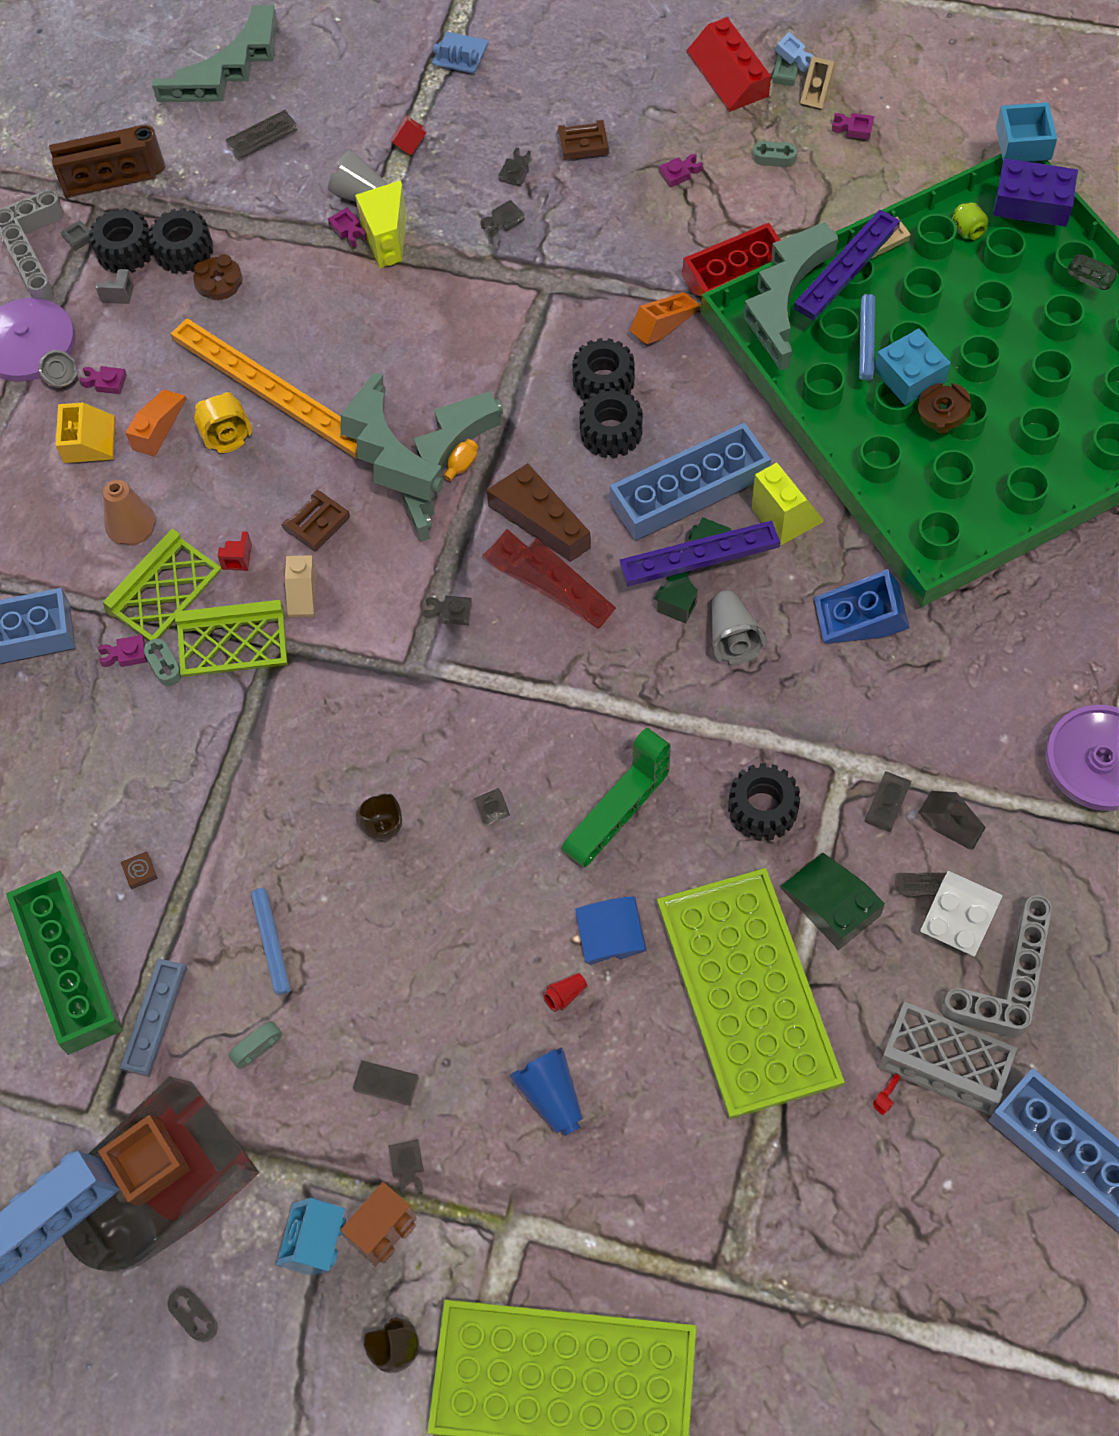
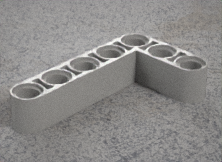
(22, 219)
(1018, 978)

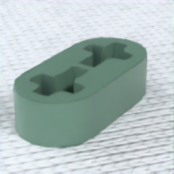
(774, 153)
(166, 660)
(255, 1045)

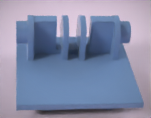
(459, 52)

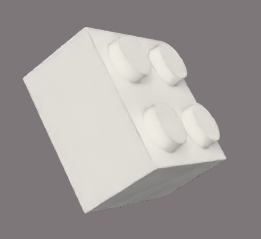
(961, 913)

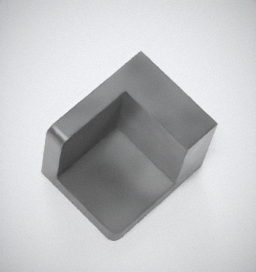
(116, 291)

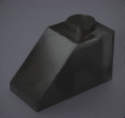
(952, 818)

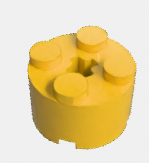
(222, 422)

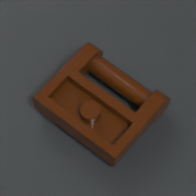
(583, 140)
(320, 524)

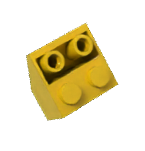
(84, 433)

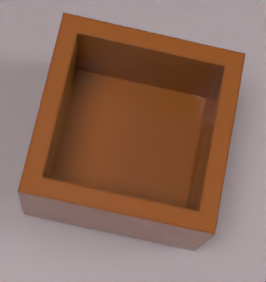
(144, 1160)
(379, 1224)

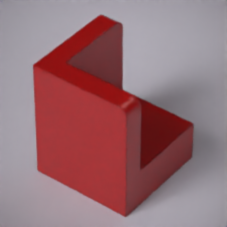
(408, 135)
(236, 554)

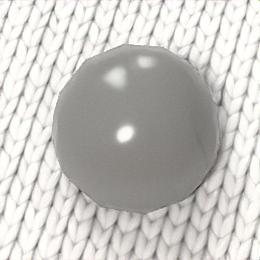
(57, 369)

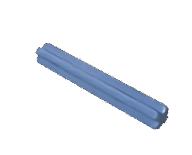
(867, 336)
(270, 941)

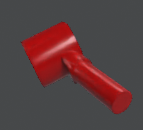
(883, 1102)

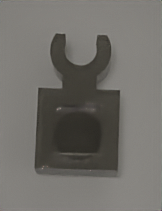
(515, 169)
(504, 216)
(453, 610)
(406, 1162)

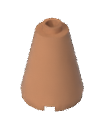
(126, 514)

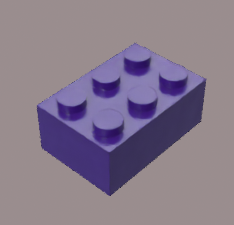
(1035, 192)

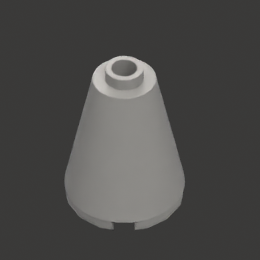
(353, 177)
(734, 630)

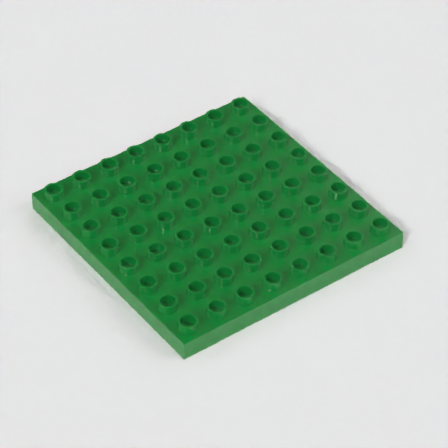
(1019, 340)

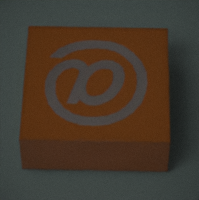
(139, 870)

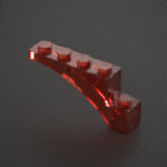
(550, 573)

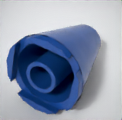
(551, 1090)

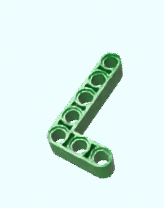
(647, 772)

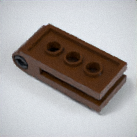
(107, 160)

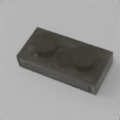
(888, 801)
(917, 884)
(386, 1083)

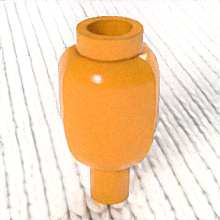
(461, 459)

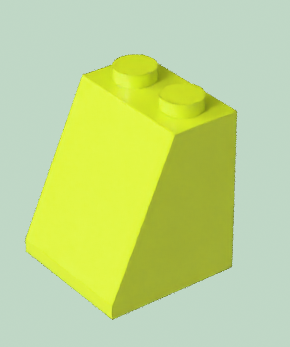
(384, 221)
(782, 502)

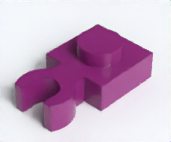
(856, 126)
(679, 171)
(347, 224)
(106, 380)
(127, 652)

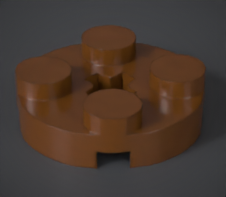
(217, 266)
(944, 419)

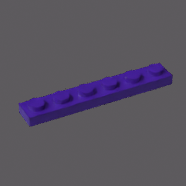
(846, 265)
(699, 553)

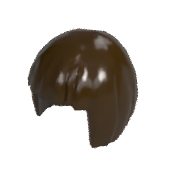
(380, 817)
(392, 1347)

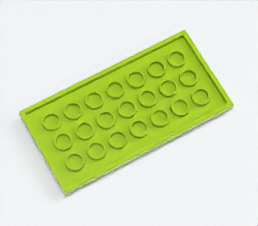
(749, 994)
(559, 1374)

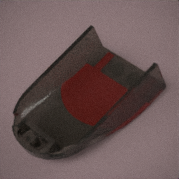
(127, 1235)

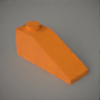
(662, 316)
(154, 422)

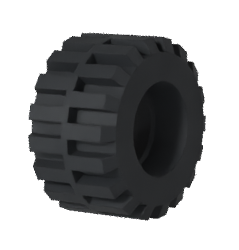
(192, 233)
(121, 240)
(603, 356)
(611, 439)
(765, 781)

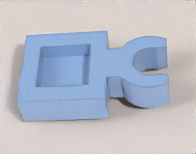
(793, 50)

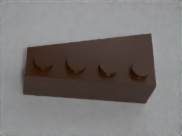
(537, 508)

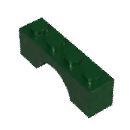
(679, 595)

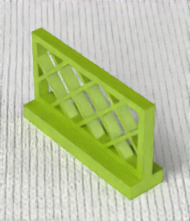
(142, 577)
(223, 618)

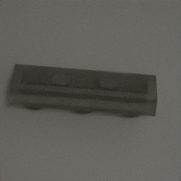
(261, 134)

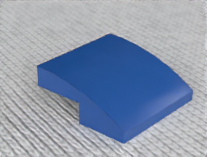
(610, 929)

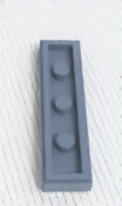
(153, 1018)

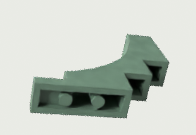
(208, 78)
(792, 260)
(455, 425)
(391, 461)

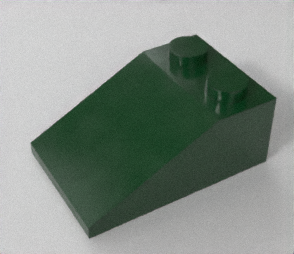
(833, 899)

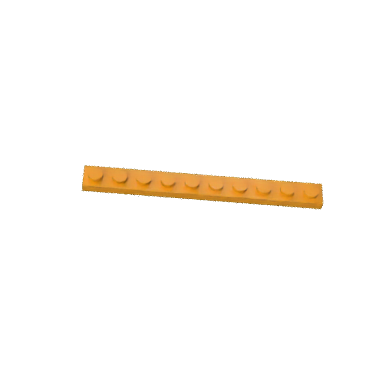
(264, 383)

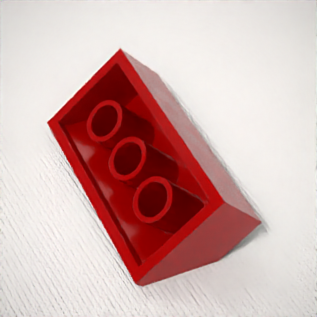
(729, 65)
(729, 259)

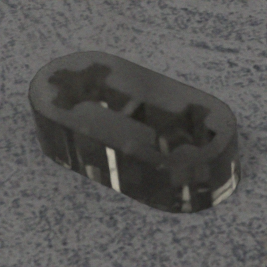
(1092, 272)
(186, 1319)

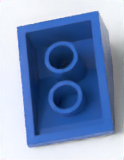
(862, 609)

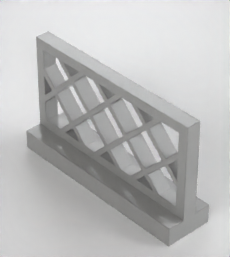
(946, 1080)

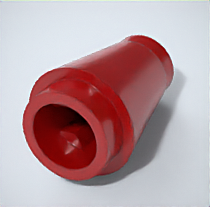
(563, 992)

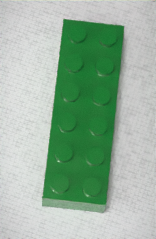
(64, 963)

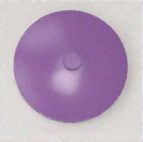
(29, 331)
(1085, 756)

